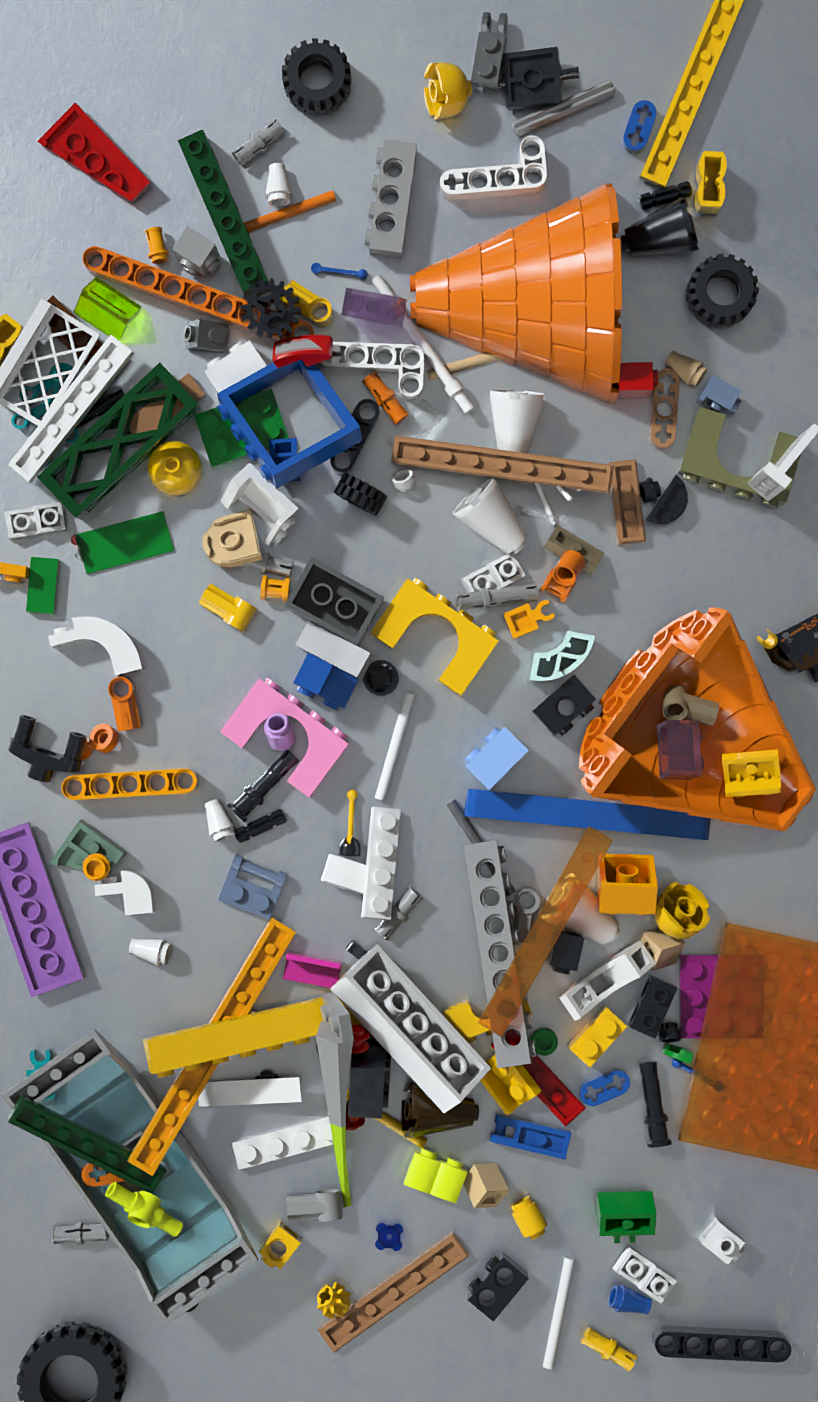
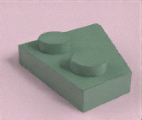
(83, 842)

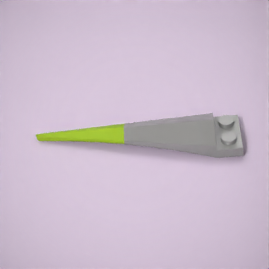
(335, 1049)

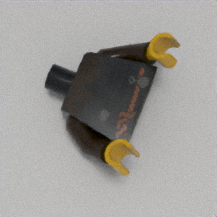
(795, 647)

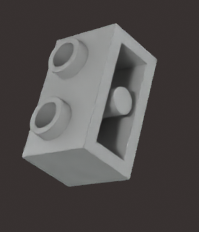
(196, 253)

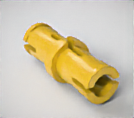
(609, 1349)

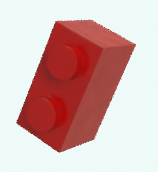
(636, 380)

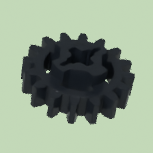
(275, 298)

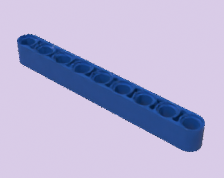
(584, 814)

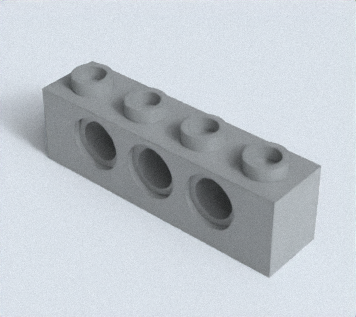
(404, 157)

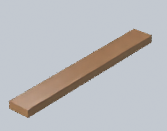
(502, 464)

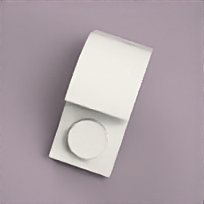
(136, 891)

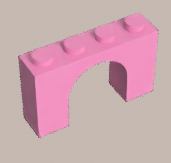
(324, 744)

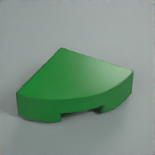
(677, 1052)

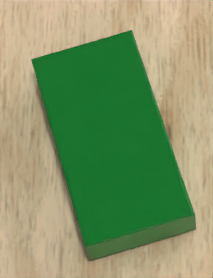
(42, 585)

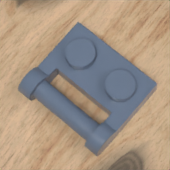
(249, 895)

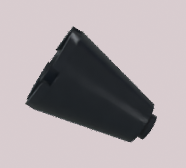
(663, 231)

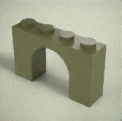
(702, 461)

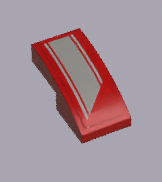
(308, 348)

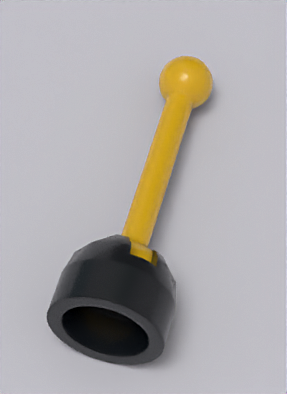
(350, 845)

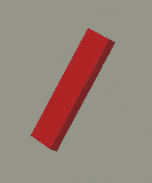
(554, 1091)

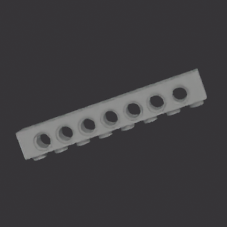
(476, 856)

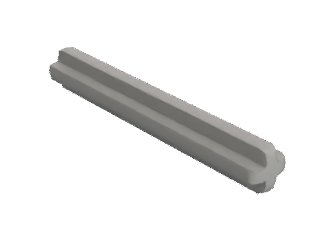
(569, 106)

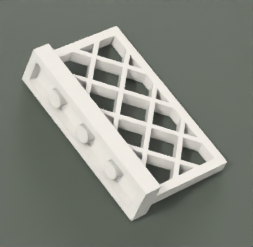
(26, 345)
(772, 478)

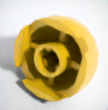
(446, 91)
(174, 468)
(681, 911)

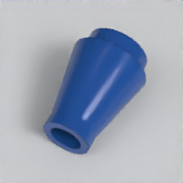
(628, 1301)

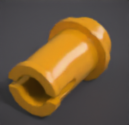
(156, 245)

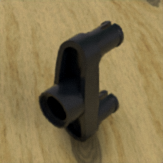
(43, 761)

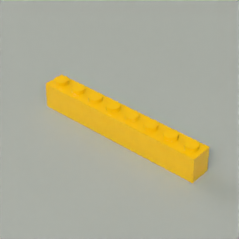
(235, 1036)

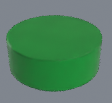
(545, 1041)

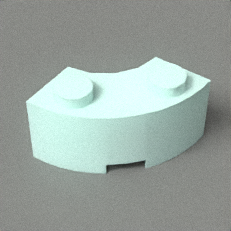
(563, 659)

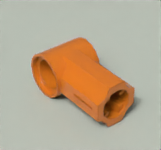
(125, 707)

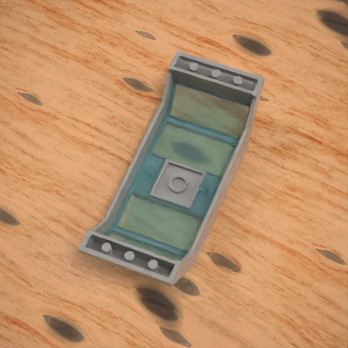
(109, 1096)

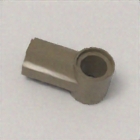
(681, 705)

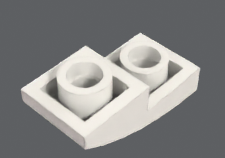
(35, 520)
(495, 575)
(344, 873)
(644, 1274)

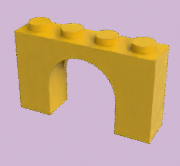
(415, 602)

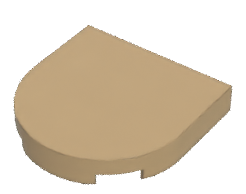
(232, 540)

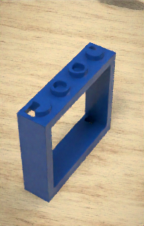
(312, 456)

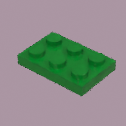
(261, 415)

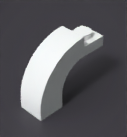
(120, 646)
(606, 979)

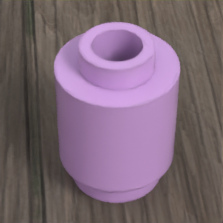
(279, 732)

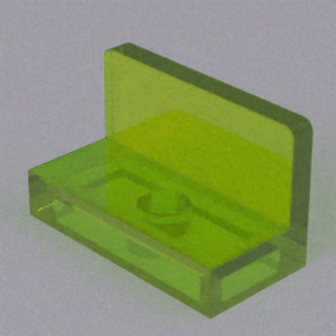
(106, 308)

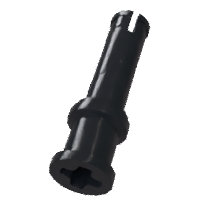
(254, 794)
(655, 1117)

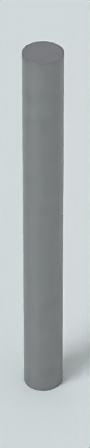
(471, 834)

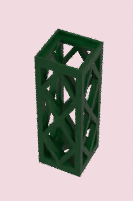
(122, 410)

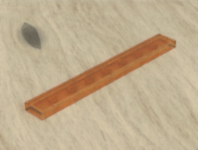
(545, 931)

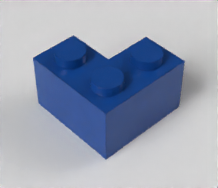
(325, 681)

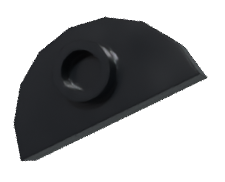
(671, 504)

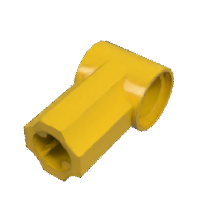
(309, 303)
(232, 610)

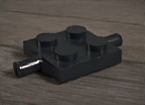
(534, 78)

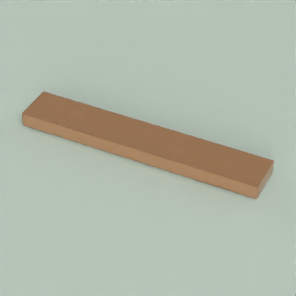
(393, 1292)

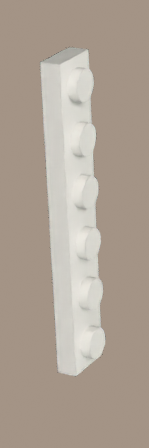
(71, 409)

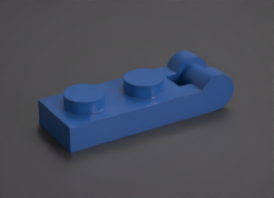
(531, 1136)

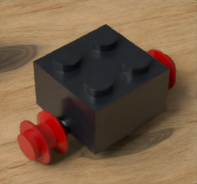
(367, 1079)

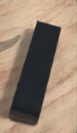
(733, 1350)

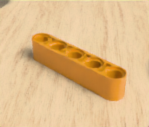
(117, 788)

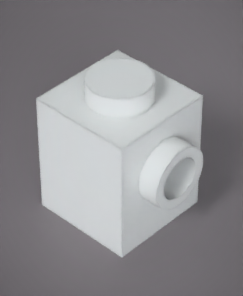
(722, 1241)

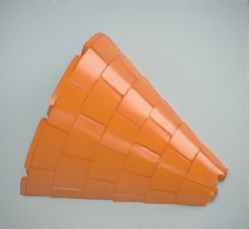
(538, 295)
(713, 664)

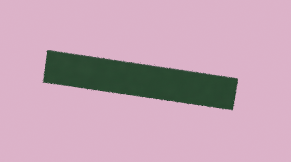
(81, 1142)

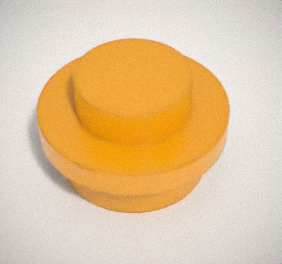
(96, 867)

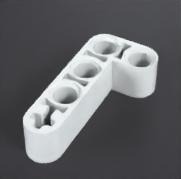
(492, 174)
(370, 362)

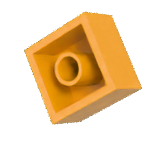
(627, 884)

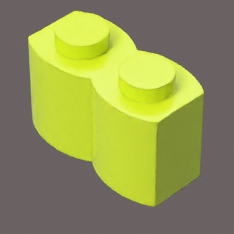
(435, 1175)

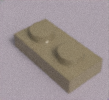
(563, 540)

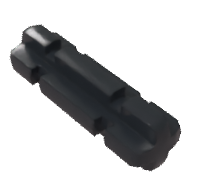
(665, 195)
(260, 825)

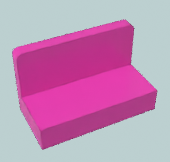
(311, 969)

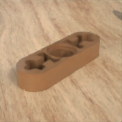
(669, 429)

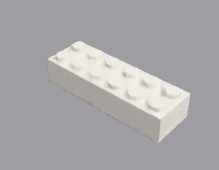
(410, 1029)

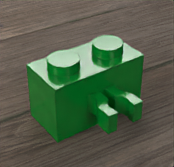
(625, 1214)

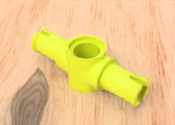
(144, 1209)

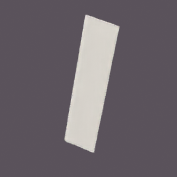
(251, 1092)

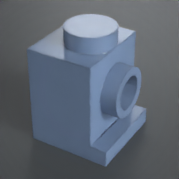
(720, 396)

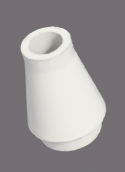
(278, 186)
(218, 820)
(152, 950)

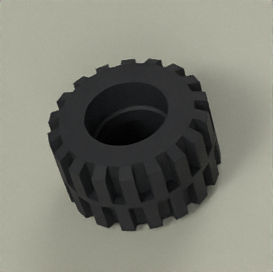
(310, 55)
(735, 272)

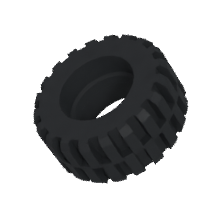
(75, 1341)

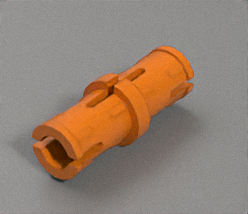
(385, 397)

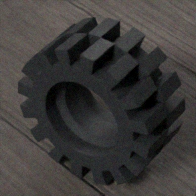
(360, 494)

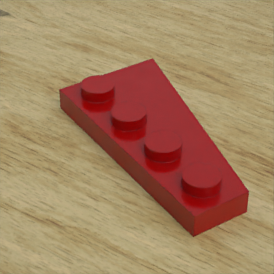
(91, 150)

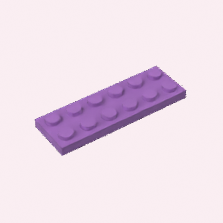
(34, 914)

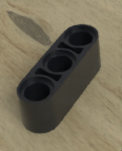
(367, 427)

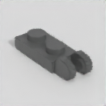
(489, 53)

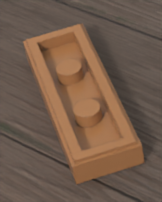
(149, 416)
(627, 502)

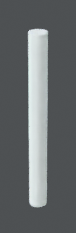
(395, 746)
(559, 1312)

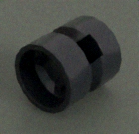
(381, 678)

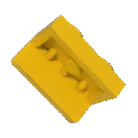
(751, 773)

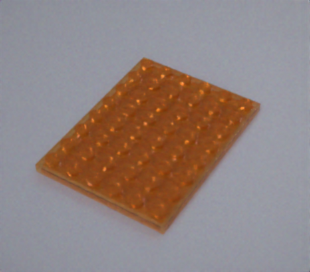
(758, 1051)

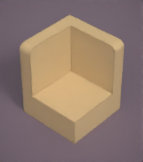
(662, 948)
(485, 1185)

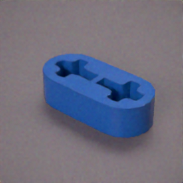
(633, 125)
(608, 1093)

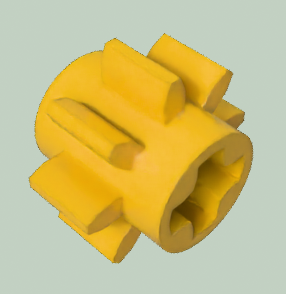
(333, 1300)

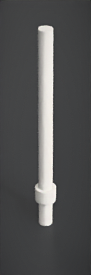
(453, 387)

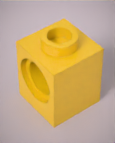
(285, 1235)

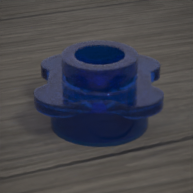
(385, 1229)

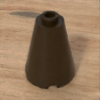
(423, 1117)

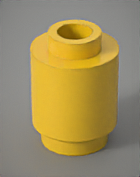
(529, 1217)

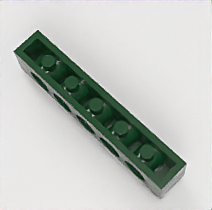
(223, 211)

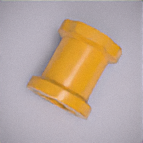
(275, 588)

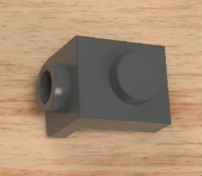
(206, 335)

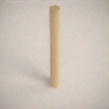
(465, 364)

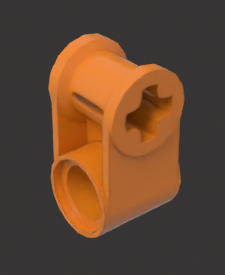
(564, 575)

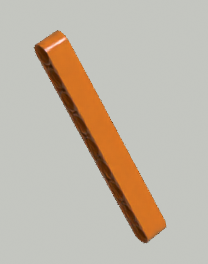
(182, 299)

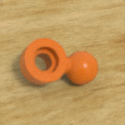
(97, 740)

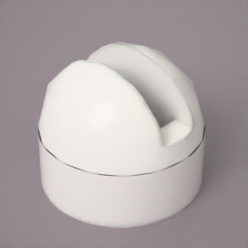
(403, 479)

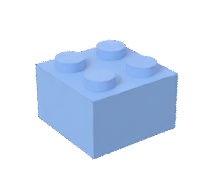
(495, 758)

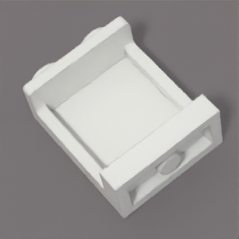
(264, 501)

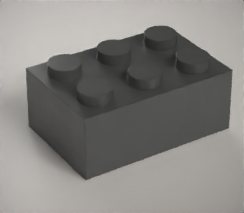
(334, 601)

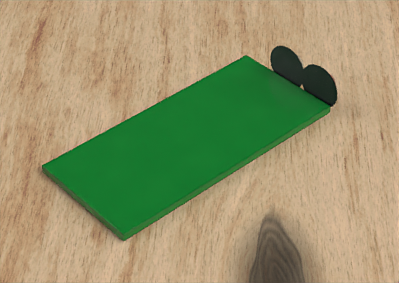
(123, 542)

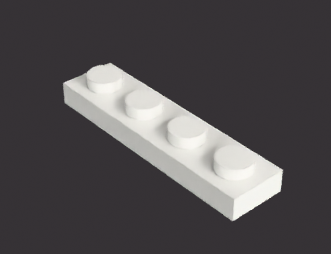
(380, 863)
(283, 1142)

